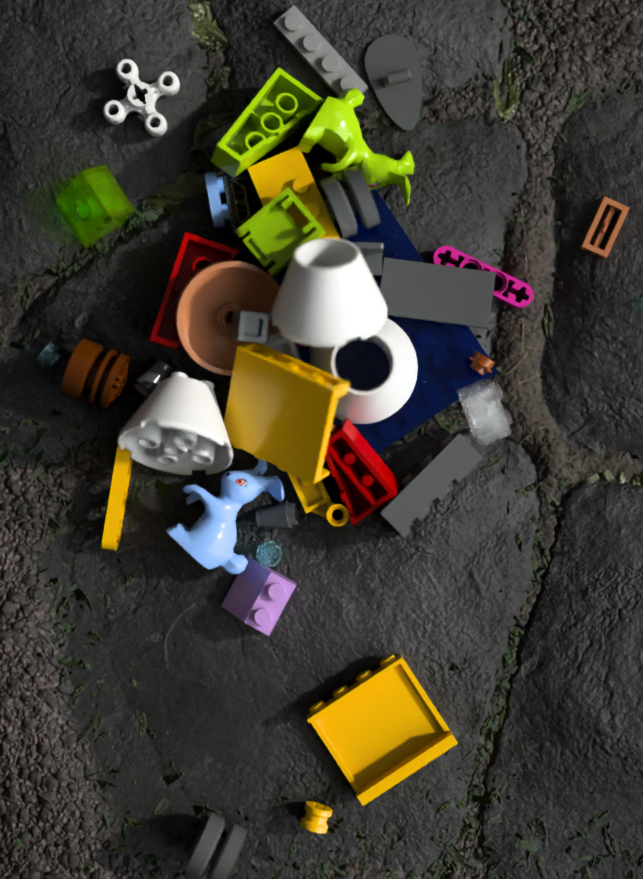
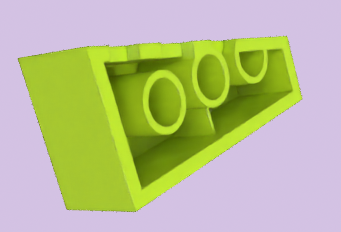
(268, 120)

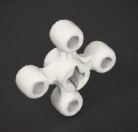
(150, 92)

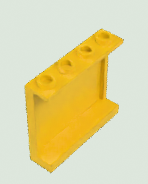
(282, 410)
(381, 728)

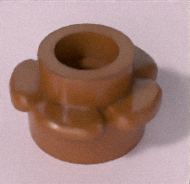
(481, 363)

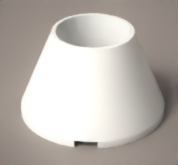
(328, 296)
(393, 394)

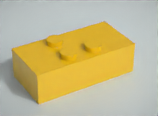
(292, 171)

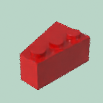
(359, 472)

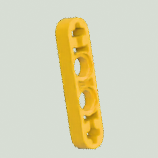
(117, 499)

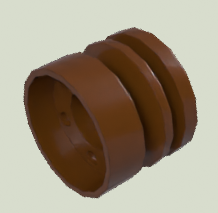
(91, 372)

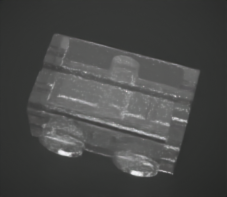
(485, 412)

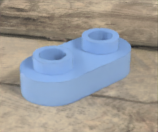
(214, 189)

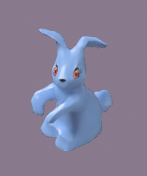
(215, 532)

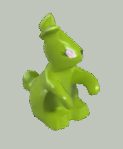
(340, 134)

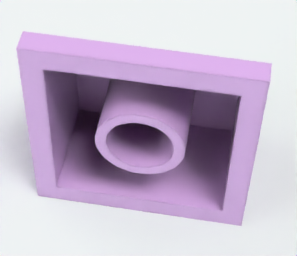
(258, 596)

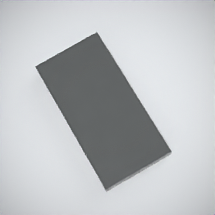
(437, 292)

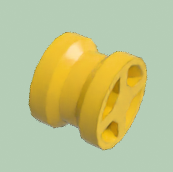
(316, 817)

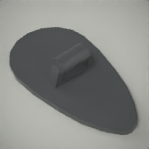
(396, 78)

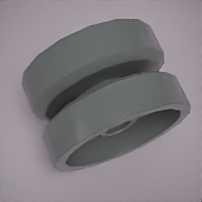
(352, 201)
(215, 849)

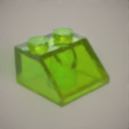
(94, 204)

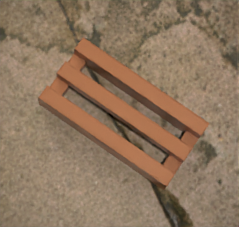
(594, 249)

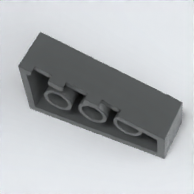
(430, 483)

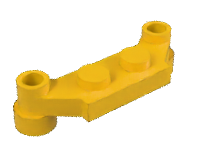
(316, 500)

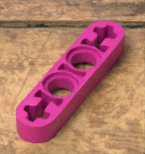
(517, 284)

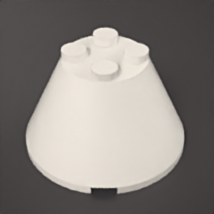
(179, 429)

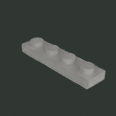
(317, 52)

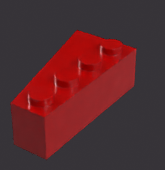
(193, 256)

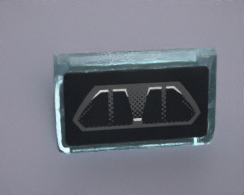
(239, 199)

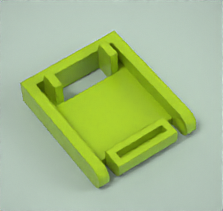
(275, 234)

